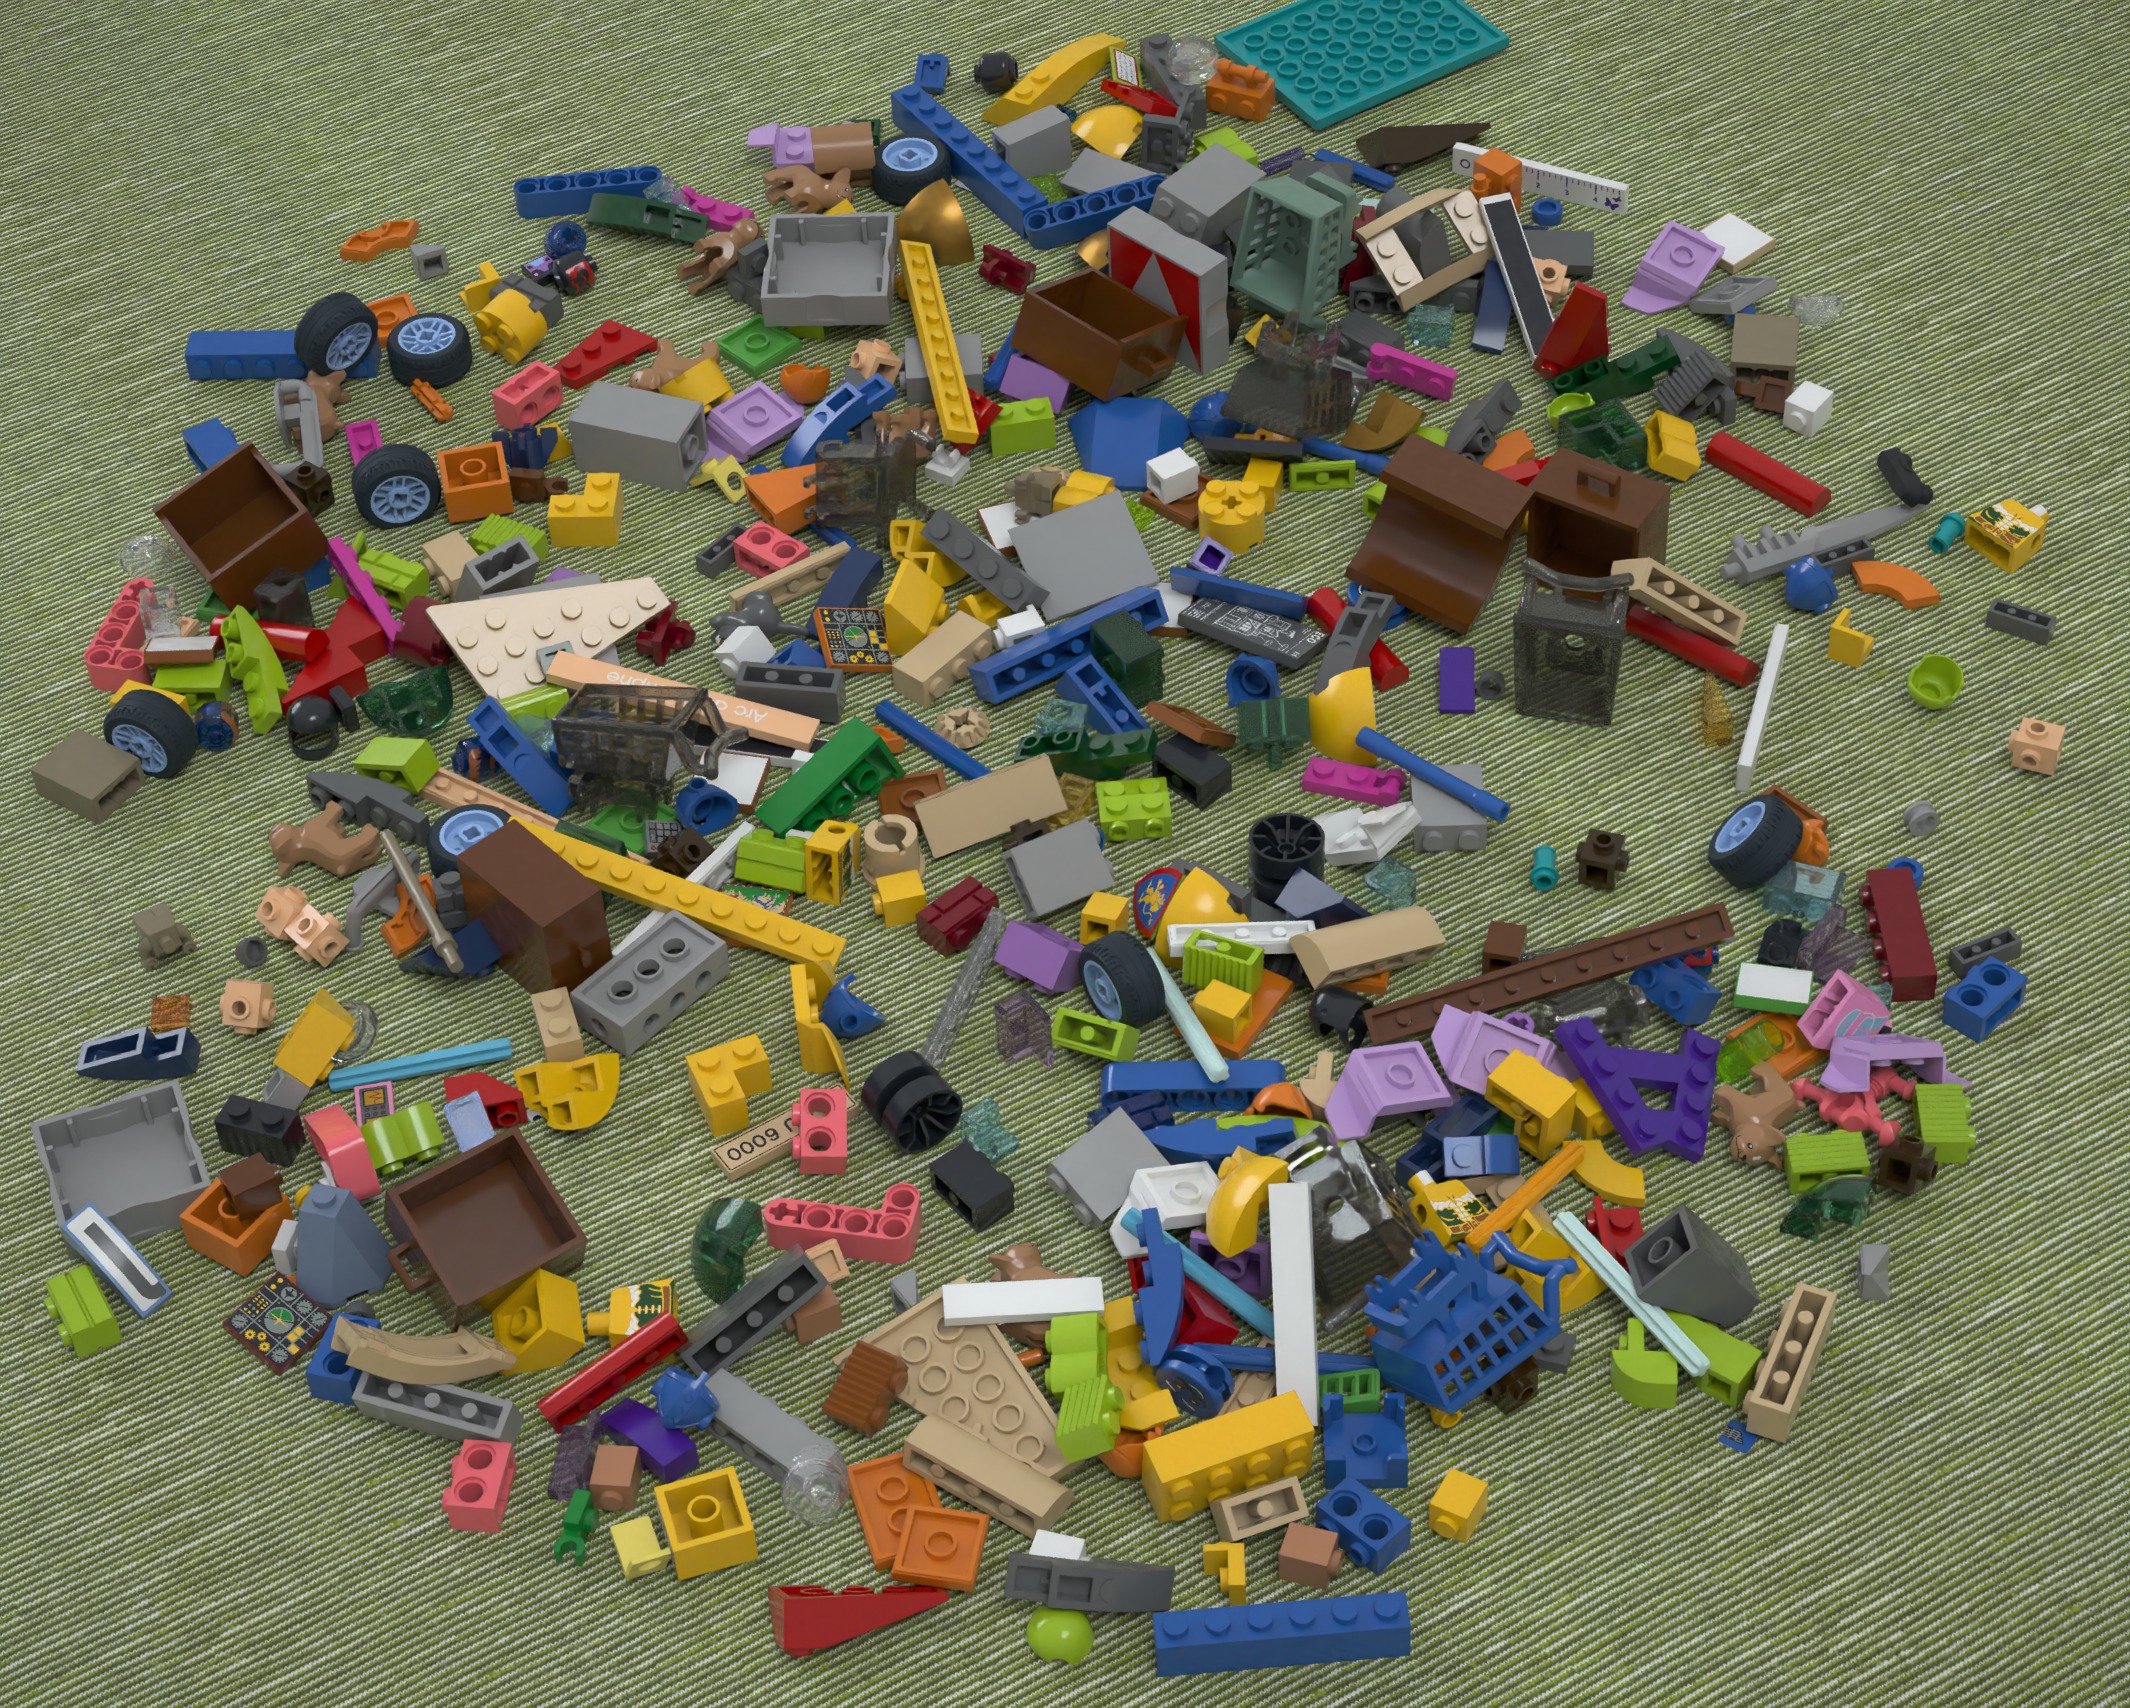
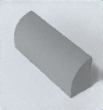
(1099, 171)

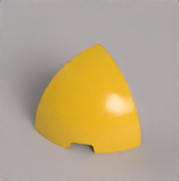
(1110, 128)
(909, 544)
(1340, 714)
(1196, 901)
(571, 1092)
(1235, 1203)
(1541, 1240)

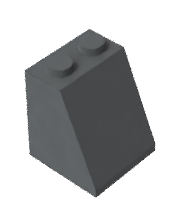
(1691, 1270)

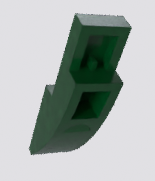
(647, 217)
(1620, 376)
(1090, 757)

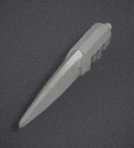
(1776, 553)

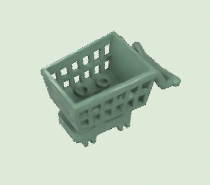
(1306, 248)

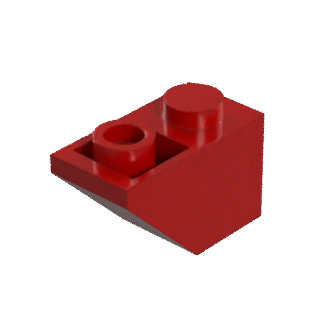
(502, 1102)

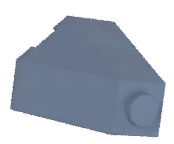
(339, 1248)

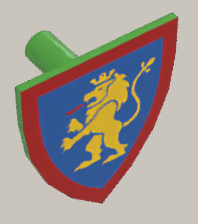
(1152, 898)

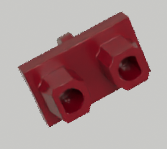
(1006, 270)
(667, 634)

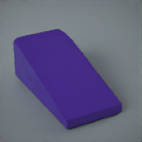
(1456, 680)

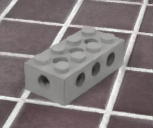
(650, 982)

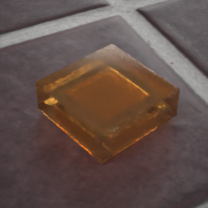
(170, 1013)

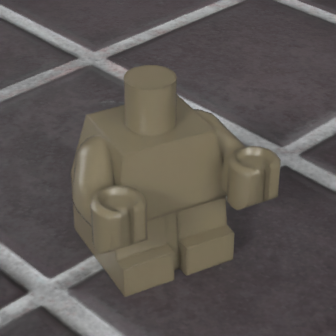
(1034, 493)
(160, 934)

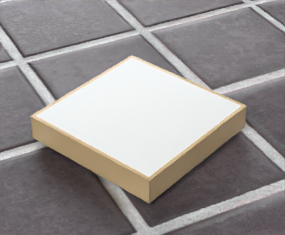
(1741, 241)

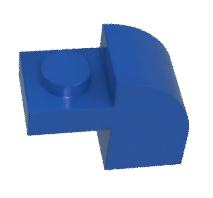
(1481, 1155)

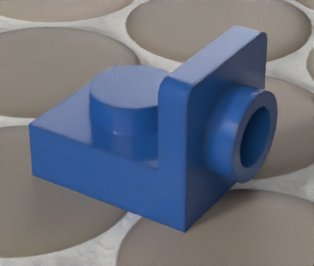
(932, 72)

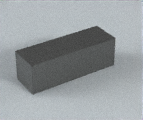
(719, 553)
(1842, 555)
(2020, 621)
(2001, 945)

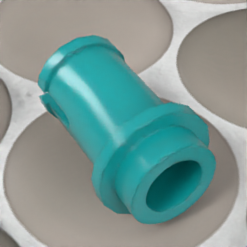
(1951, 526)
(1544, 874)

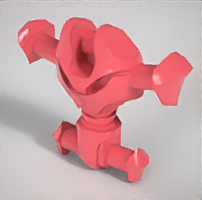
(1859, 1109)

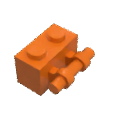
(1240, 91)
(1497, 174)

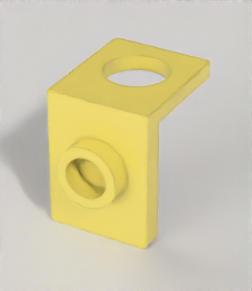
(719, 471)
(638, 1548)

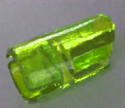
(1747, 1049)

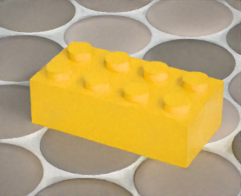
(1227, 1456)

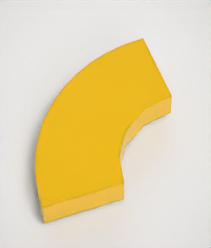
(1607, 1177)

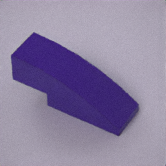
(661, 1449)

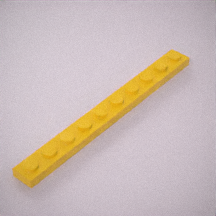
(937, 342)
(700, 904)

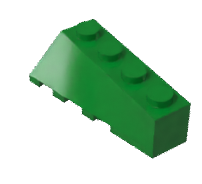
(831, 781)

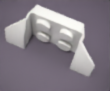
(1365, 837)
(1179, 1194)

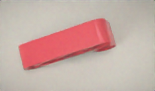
(115, 648)
(343, 1150)
(861, 1233)

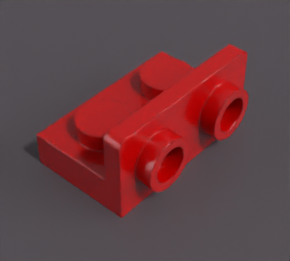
(1614, 1228)

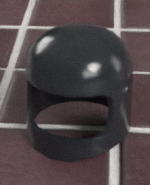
(310, 716)
(1340, 1010)

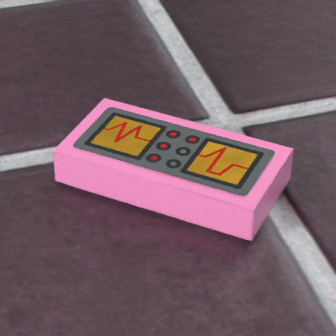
(374, 1102)

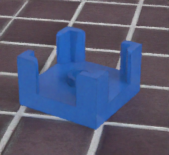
(1365, 1444)

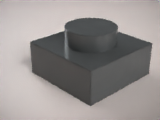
(753, 258)

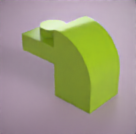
(1640, 1375)

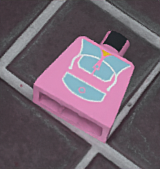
(1843, 1010)

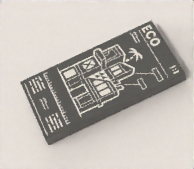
(1254, 631)

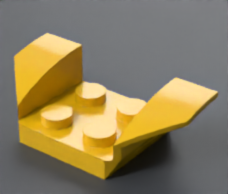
(817, 1044)
(1144, 1400)

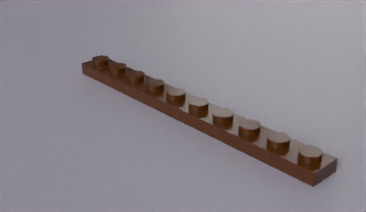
(1553, 973)

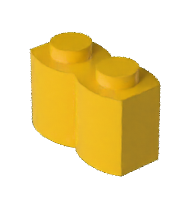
(1672, 446)
(1081, 488)

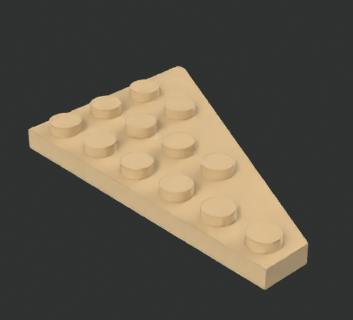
(501, 634)
(972, 1382)

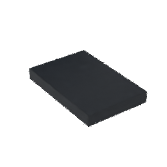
(1240, 451)

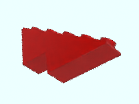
(353, 644)

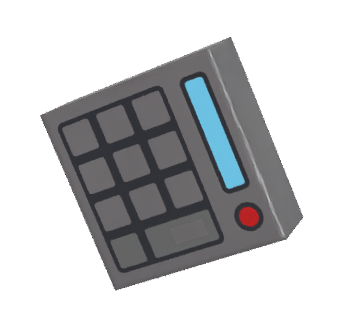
(655, 832)

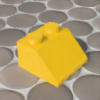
(913, 608)
(315, 1039)
(540, 1323)

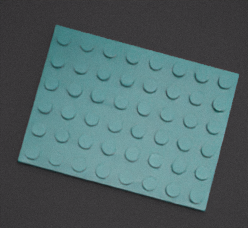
(1358, 53)

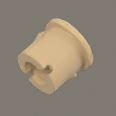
(891, 848)

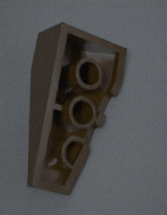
(1401, 145)

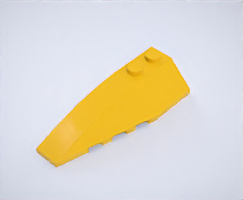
(1054, 79)

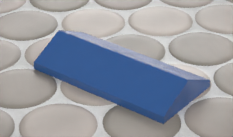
(1238, 592)

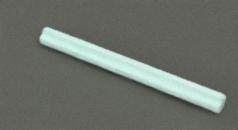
(1190, 1026)
(1622, 1285)

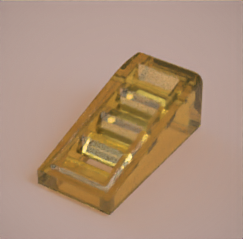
(1716, 715)
(1075, 791)

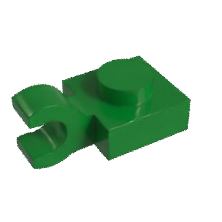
(578, 1523)

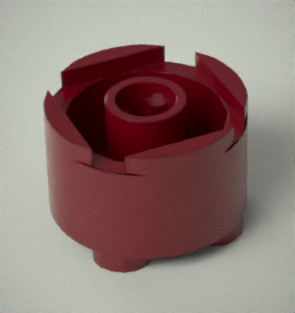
(420, 640)

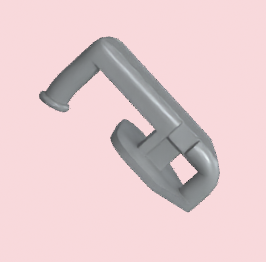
(303, 414)
(375, 890)

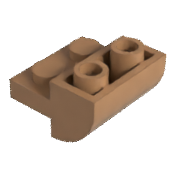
(844, 147)

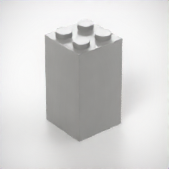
(1206, 195)
(639, 435)

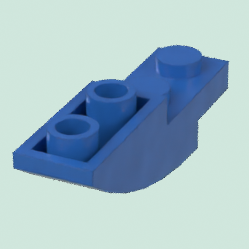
(835, 416)
(521, 757)
(1206, 1142)
(1161, 1304)

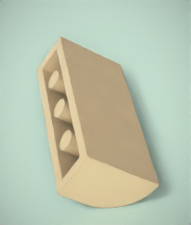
(1683, 601)
(989, 805)
(1367, 945)
(985, 1476)

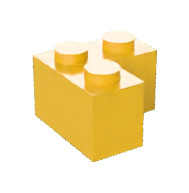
(590, 517)
(724, 1079)
(1535, 1099)

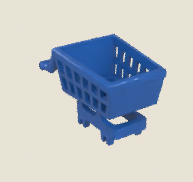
(1426, 1330)

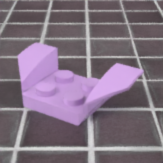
(788, 145)
(1672, 270)
(751, 422)
(1478, 1043)
(1855, 1054)
(1385, 1083)

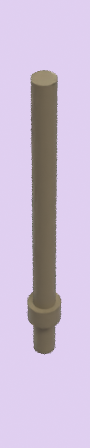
(442, 940)

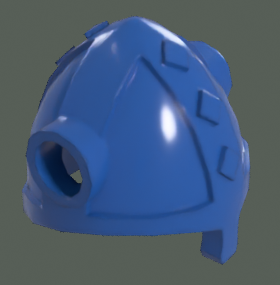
(1206, 419)
(1810, 586)
(1252, 679)
(707, 804)
(847, 1014)
(684, 1399)

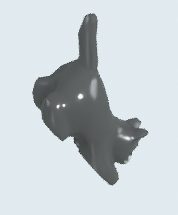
(756, 611)

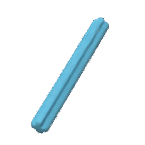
(420, 1064)
(1213, 1281)

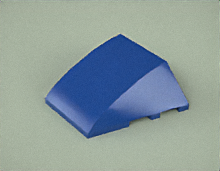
(1124, 434)

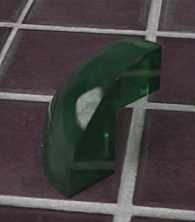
(412, 705)
(1838, 1198)
(720, 1242)

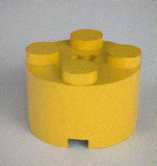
(510, 326)
(702, 384)
(1232, 514)

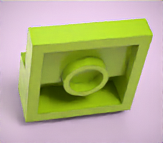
(1134, 809)

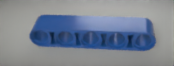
(574, 191)
(1087, 213)
(1186, 1084)

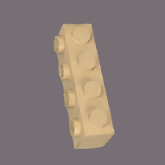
(1790, 1362)

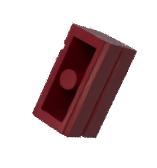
(956, 916)

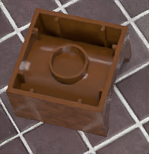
(1441, 533)

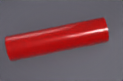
(1767, 474)
(287, 640)
(1691, 647)
(1386, 669)
(612, 1371)

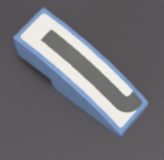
(116, 1260)

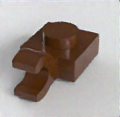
(1768, 395)
(532, 486)

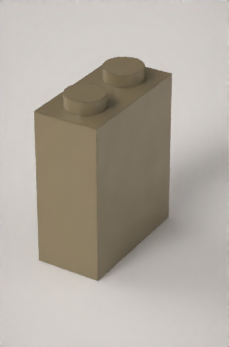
(1764, 347)
(88, 776)

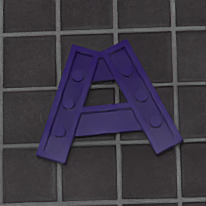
(1616, 1072)

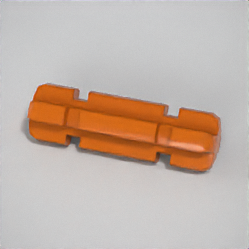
(432, 400)

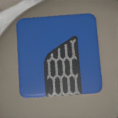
(1737, 1437)

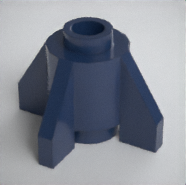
(526, 447)

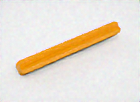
(1526, 1195)

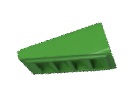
(1353, 1381)

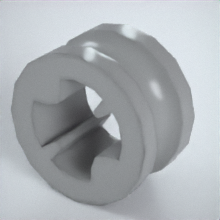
(1921, 818)

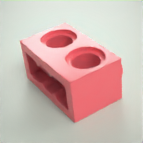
(528, 396)
(767, 550)
(824, 1131)
(480, 1485)

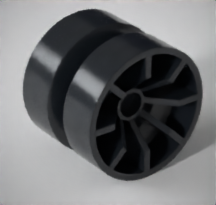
(1276, 850)
(911, 1102)

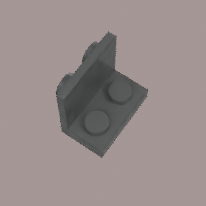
(1167, 138)

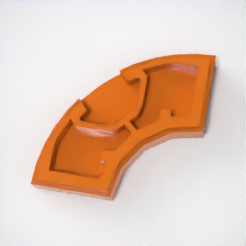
(390, 235)
(1510, 450)
(1895, 581)
(407, 927)

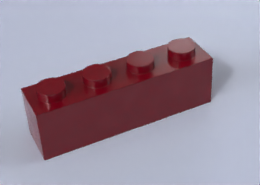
(1898, 934)

